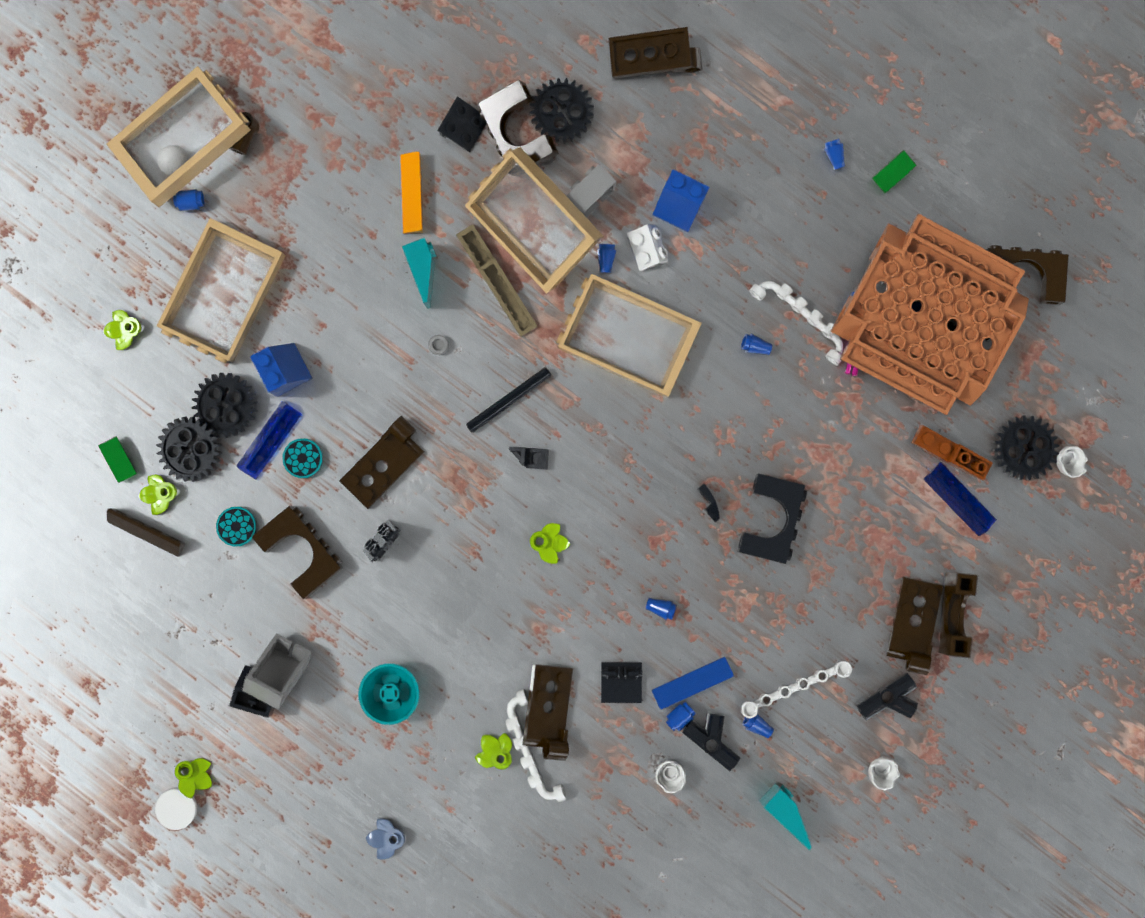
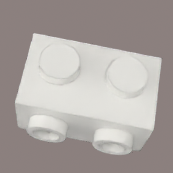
(648, 247)

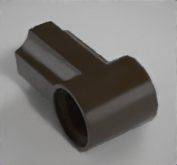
(242, 146)

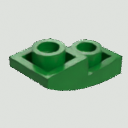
(894, 171)
(117, 459)

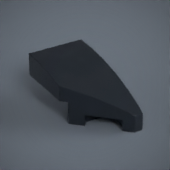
(531, 457)
(712, 509)

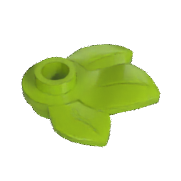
(120, 330)
(155, 494)
(552, 543)
(494, 748)
(195, 779)

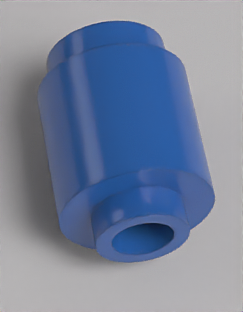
(189, 200)
(680, 717)

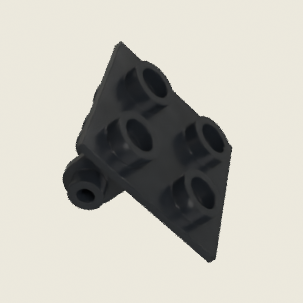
(462, 124)
(375, 546)
(621, 682)

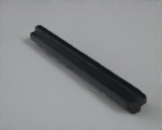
(508, 399)

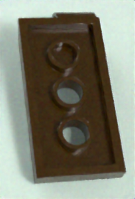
(671, 54)
(396, 450)
(914, 642)
(543, 727)

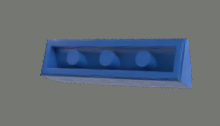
(692, 683)

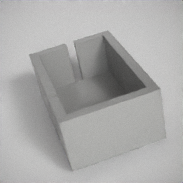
(595, 186)
(276, 671)

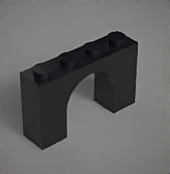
(789, 496)

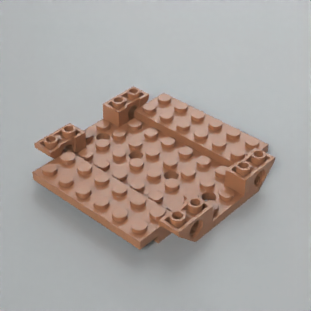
(917, 348)

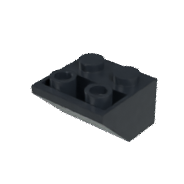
(245, 701)

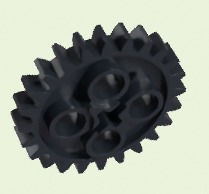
(576, 100)
(242, 408)
(175, 437)
(1009, 438)

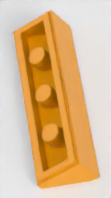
(411, 193)

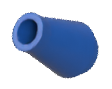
(835, 153)
(606, 256)
(754, 344)
(662, 608)
(758, 726)

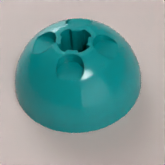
(380, 702)

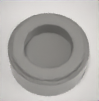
(438, 345)

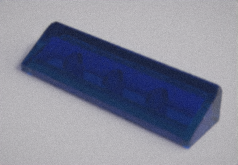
(268, 440)
(960, 499)

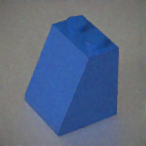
(680, 200)
(281, 368)

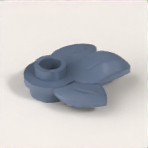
(383, 840)

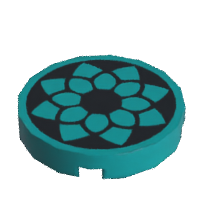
(302, 458)
(236, 526)

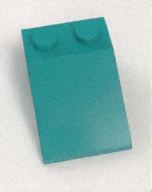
(422, 265)
(781, 806)

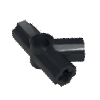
(897, 702)
(712, 730)

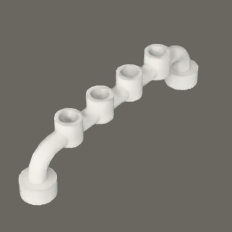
(799, 306)
(750, 708)
(528, 760)

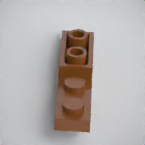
(951, 453)

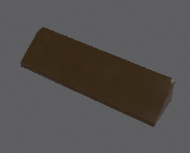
(145, 532)

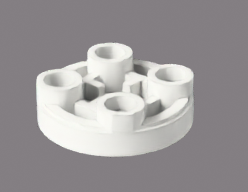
(175, 810)

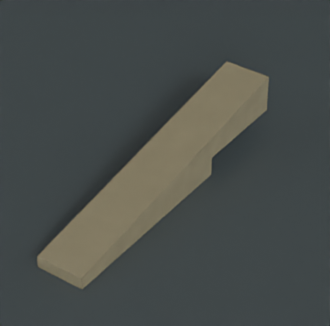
(496, 280)

